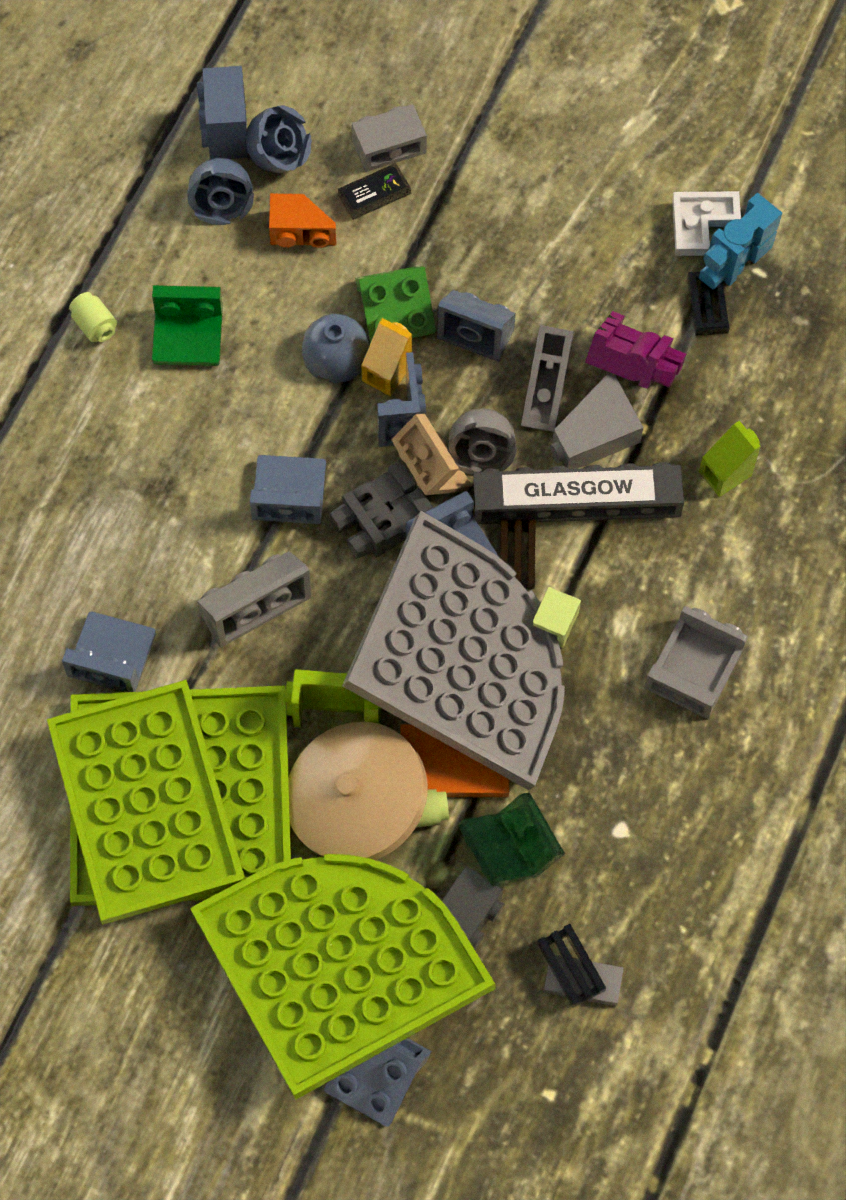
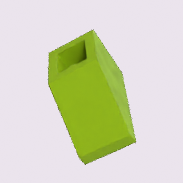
(730, 459)

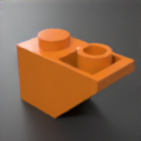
(299, 222)

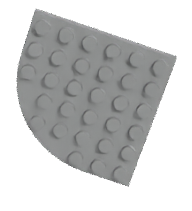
(461, 653)

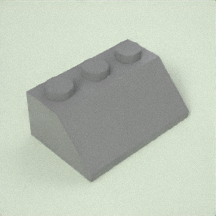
(255, 597)

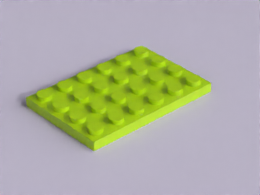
(145, 801)

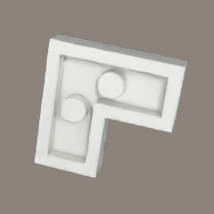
(696, 213)

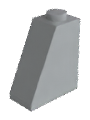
(597, 426)

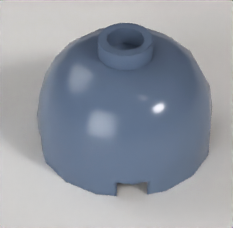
(278, 140)
(220, 191)
(334, 348)

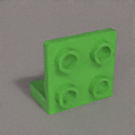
(399, 298)

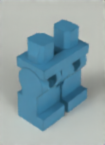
(740, 242)

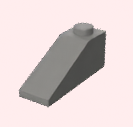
(547, 378)

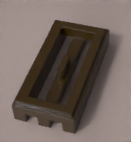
(519, 527)

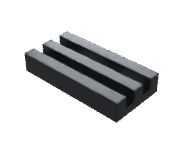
(710, 326)
(587, 993)

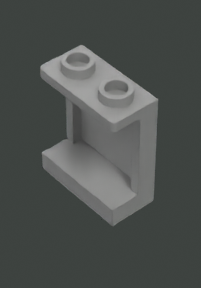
(696, 661)

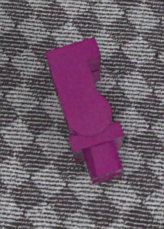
(634, 353)

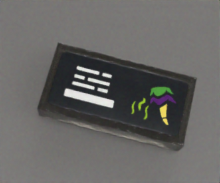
(374, 191)

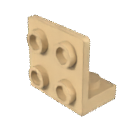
(429, 458)

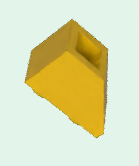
(386, 357)

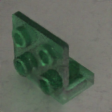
(513, 842)

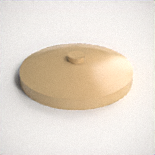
(357, 791)

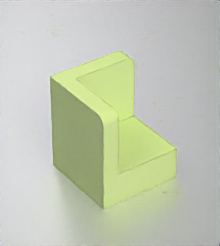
(557, 614)

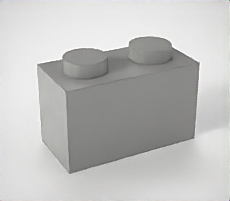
(389, 137)

